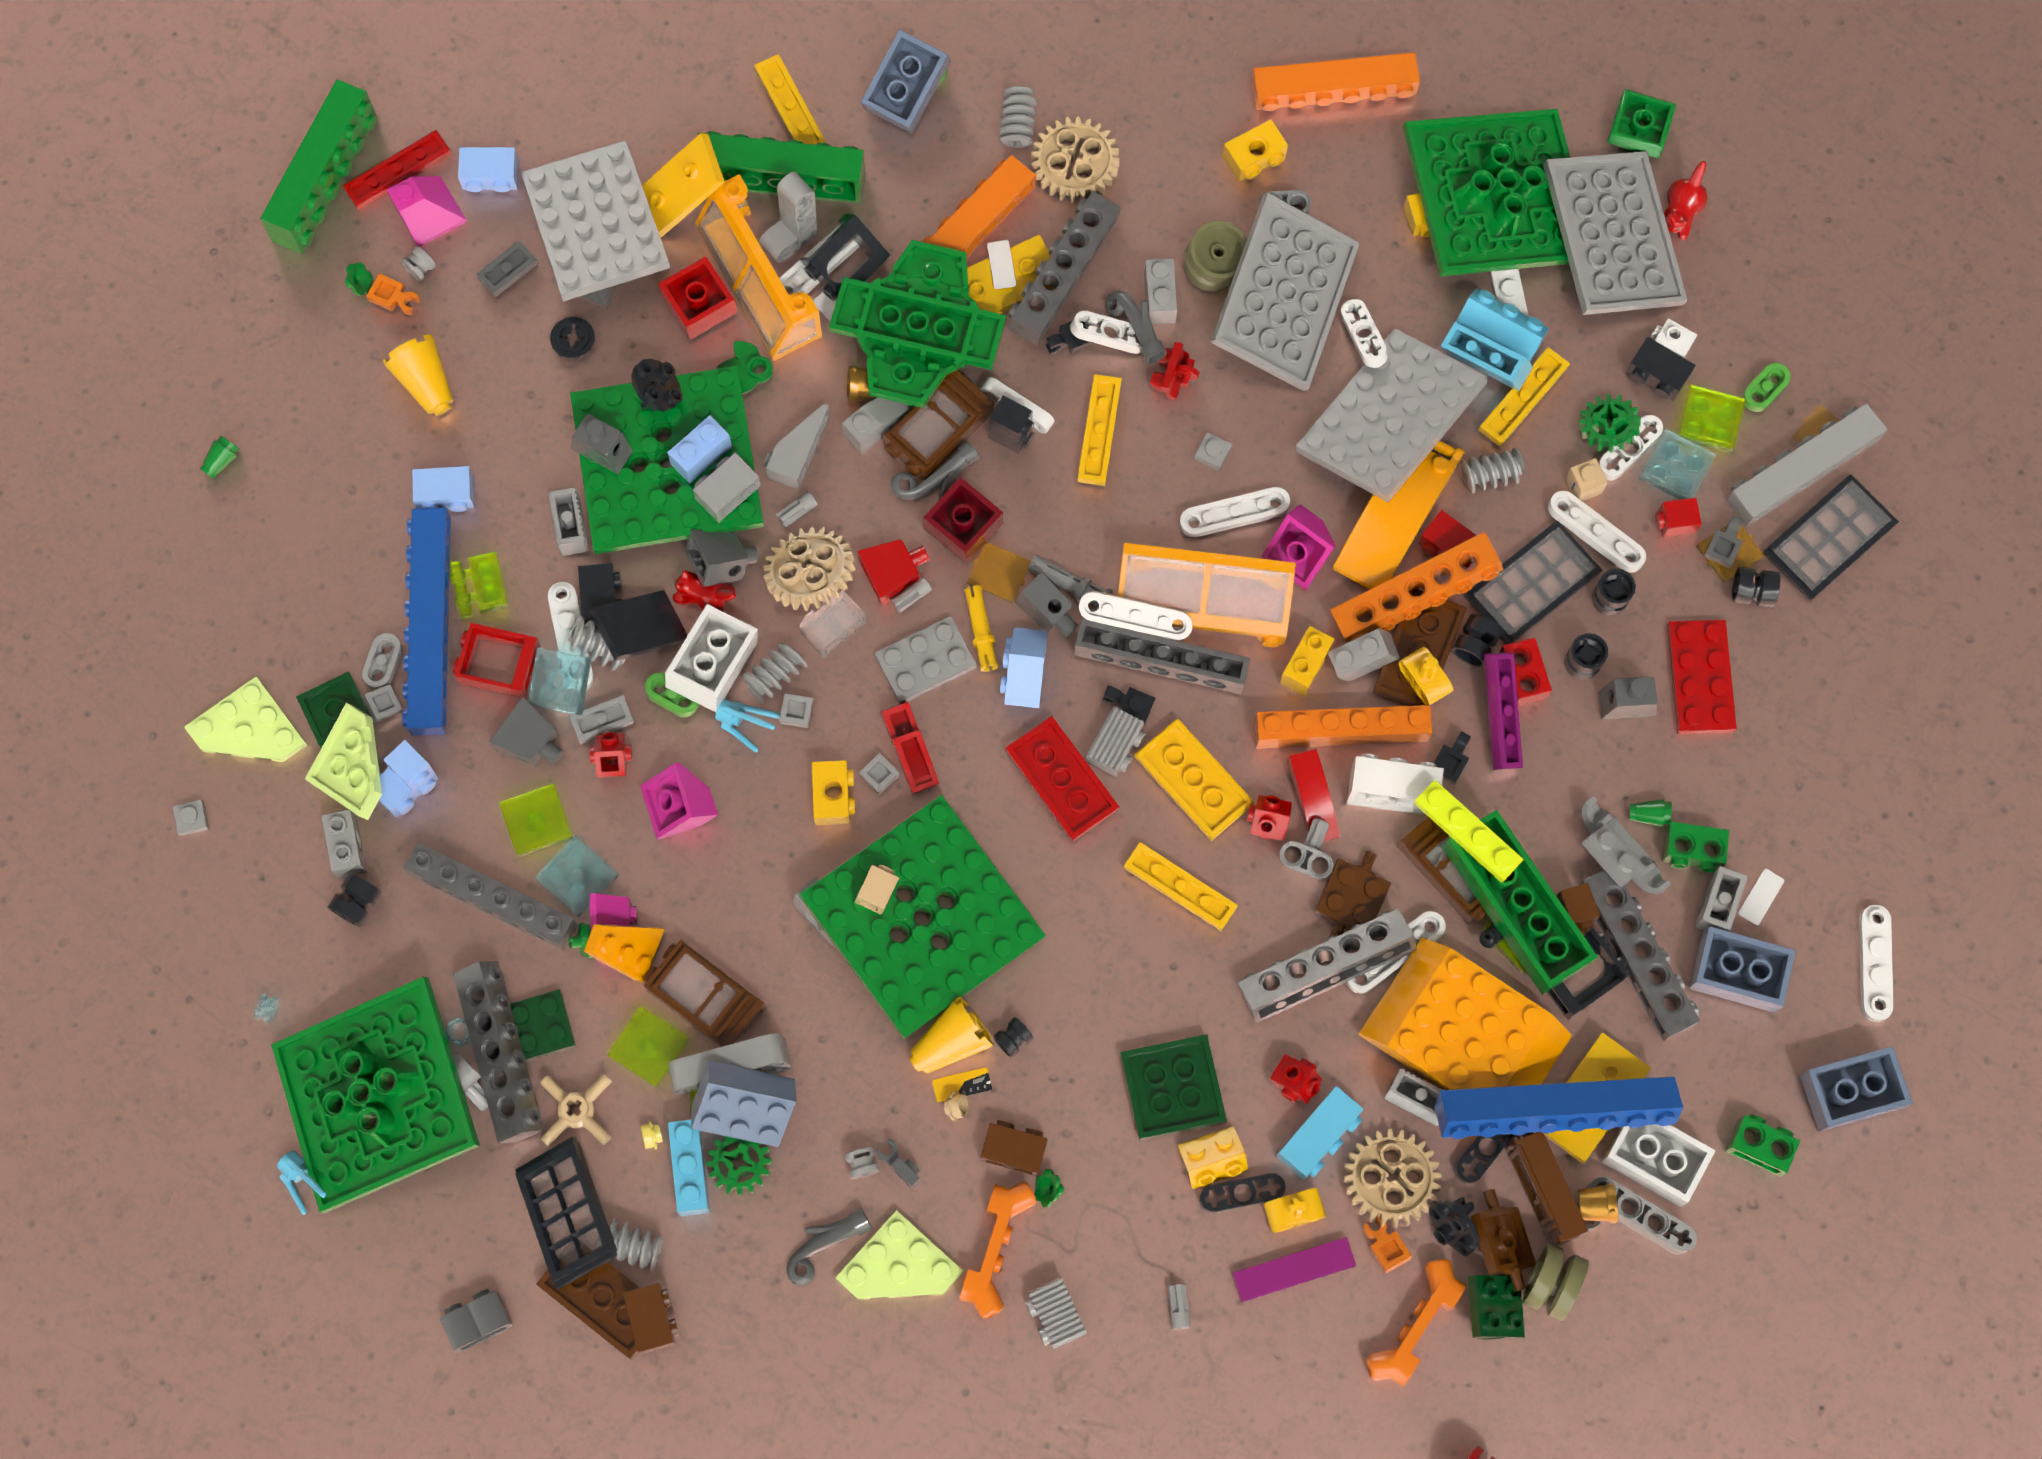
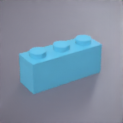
(1502, 323)
(1487, 356)
(1321, 1134)
(688, 1169)

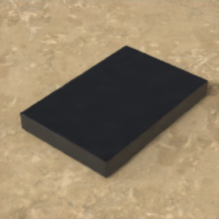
(639, 625)

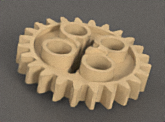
(1051, 152)
(809, 568)
(1373, 1196)

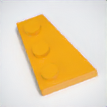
(625, 948)

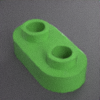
(1764, 388)
(668, 699)

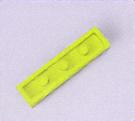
(1468, 831)

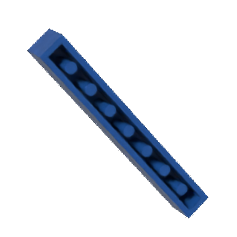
(427, 622)
(1558, 1107)

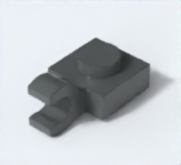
(1725, 545)
(905, 1170)

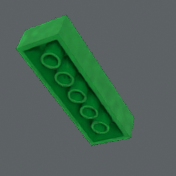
(764, 162)
(319, 167)
(1526, 912)

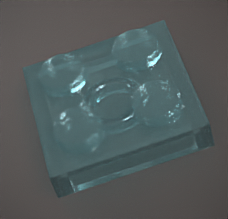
(1677, 466)
(559, 681)
(576, 875)

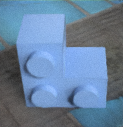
(1025, 663)
(405, 779)

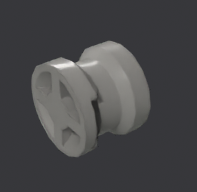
(418, 263)
(862, 1163)

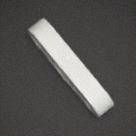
(1099, 337)
(1363, 343)
(995, 390)
(1628, 459)

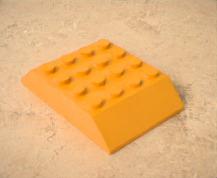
(1463, 1024)

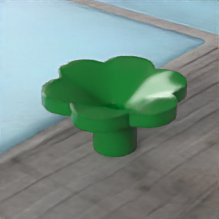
(358, 278)
(581, 938)
(1048, 1188)

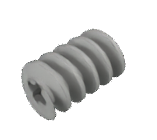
(1017, 117)
(1492, 469)
(591, 641)
(773, 671)
(636, 1246)

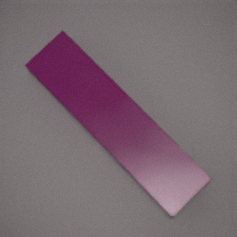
(1294, 1269)

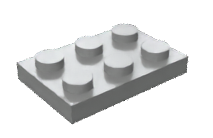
(925, 660)

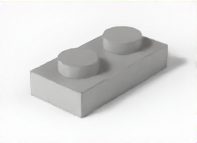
(601, 719)

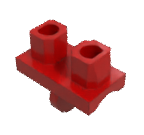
(1177, 374)

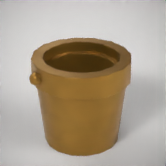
(857, 384)
(1599, 1203)

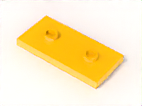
(683, 183)
(1025, 260)
(1194, 779)
(1602, 1062)

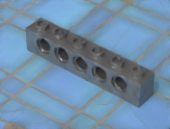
(1034, 324)
(1161, 656)
(490, 896)
(1623, 943)
(1318, 978)
(498, 1051)

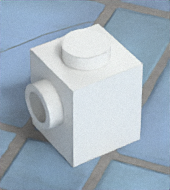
(1674, 337)

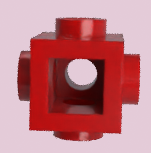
(610, 754)
(1269, 817)
(1296, 1079)

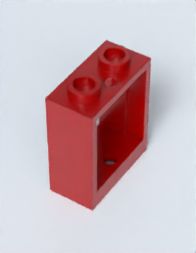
(524, 668)

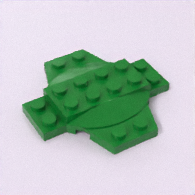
(917, 324)

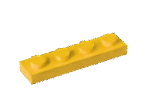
(788, 101)
(1520, 403)
(1099, 430)
(1180, 886)

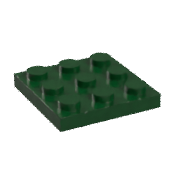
(1173, 1087)

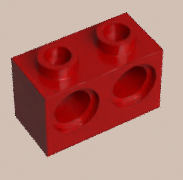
(1531, 671)

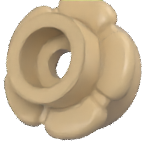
(956, 1106)

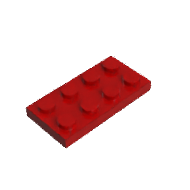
(1701, 677)
(1062, 779)

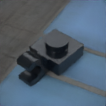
(1066, 339)
(1134, 702)
(1452, 758)

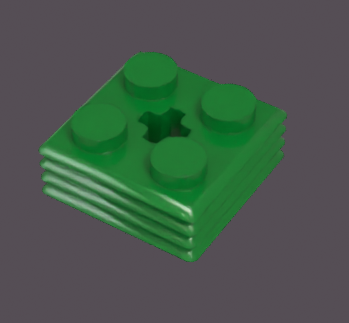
(1655, 114)

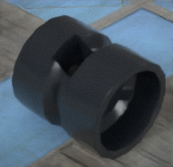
(1756, 587)
(1613, 592)
(1478, 637)
(1586, 656)
(354, 899)

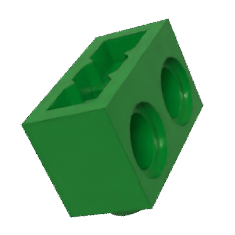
(1695, 838)
(1761, 1152)

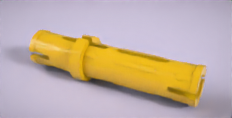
(982, 636)

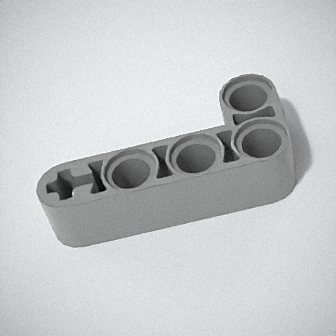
(797, 219)
(763, 1054)
(1639, 1218)

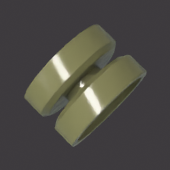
(1214, 255)
(1561, 1284)

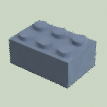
(905, 81)
(1742, 969)
(1856, 1089)
(743, 1103)

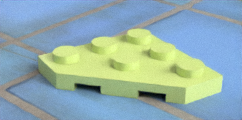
(247, 726)
(349, 763)
(899, 1264)

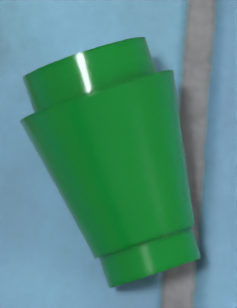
(219, 456)
(1651, 812)

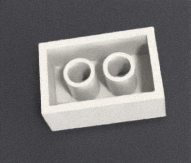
(711, 658)
(1390, 783)
(1660, 1160)

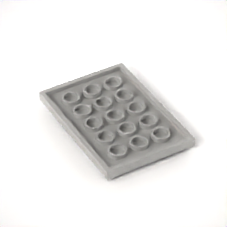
(595, 220)
(1615, 232)
(1285, 292)
(1391, 415)

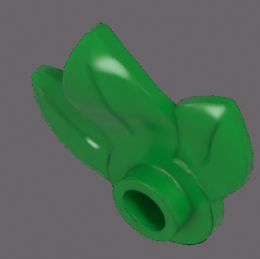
(748, 359)

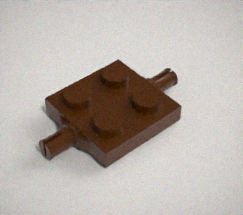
(1352, 894)
(1503, 1240)

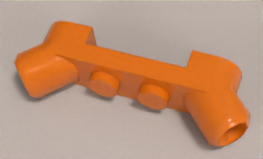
(978, 1285)
(1399, 1362)

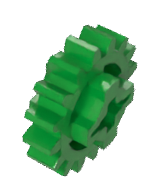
(1595, 423)
(734, 1175)

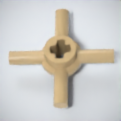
(564, 1112)

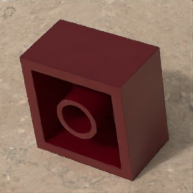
(963, 520)

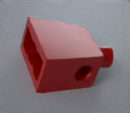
(891, 567)

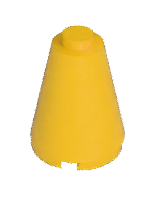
(422, 373)
(951, 1038)

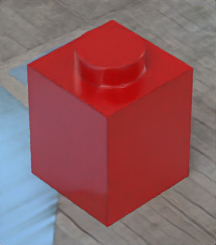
(1678, 517)

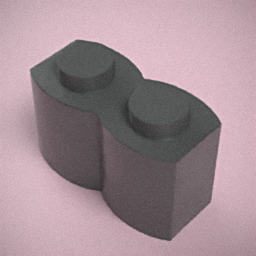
(475, 1321)

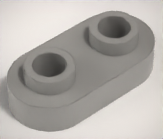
(380, 662)

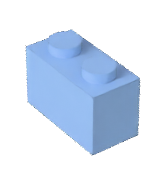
(488, 168)
(699, 449)
(443, 488)

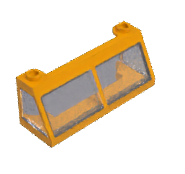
(778, 318)
(1213, 589)

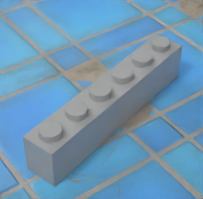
(1806, 464)

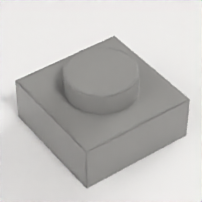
(1213, 451)
(382, 703)
(796, 710)
(879, 774)
(190, 817)

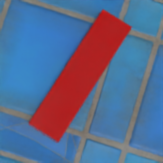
(397, 168)

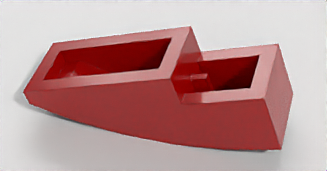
(909, 747)
(1312, 791)

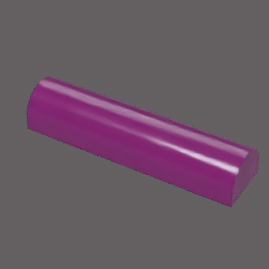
(1503, 711)

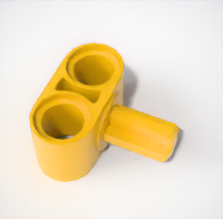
(1425, 676)
(1294, 1210)

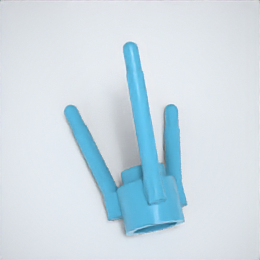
(733, 714)
(294, 1169)

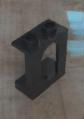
(850, 228)
(1614, 974)

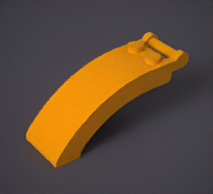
(1390, 527)

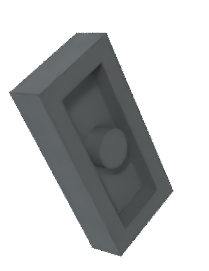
(507, 269)

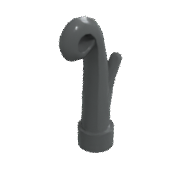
(1140, 320)
(943, 475)
(826, 1236)

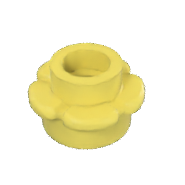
(651, 1135)

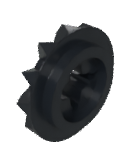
(564, 329)

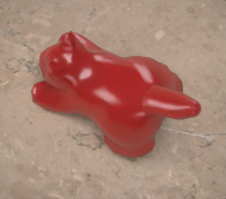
(1685, 199)
(693, 593)

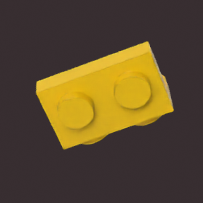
(1213, 1157)

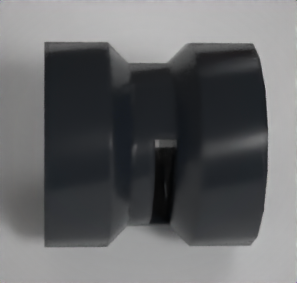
(1015, 1036)

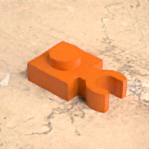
(389, 293)
(1387, 1249)

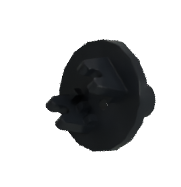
(656, 385)
(1454, 1225)

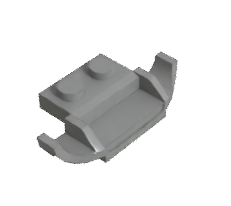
(1619, 851)

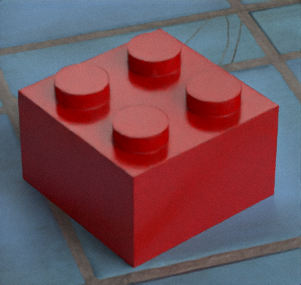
(697, 298)

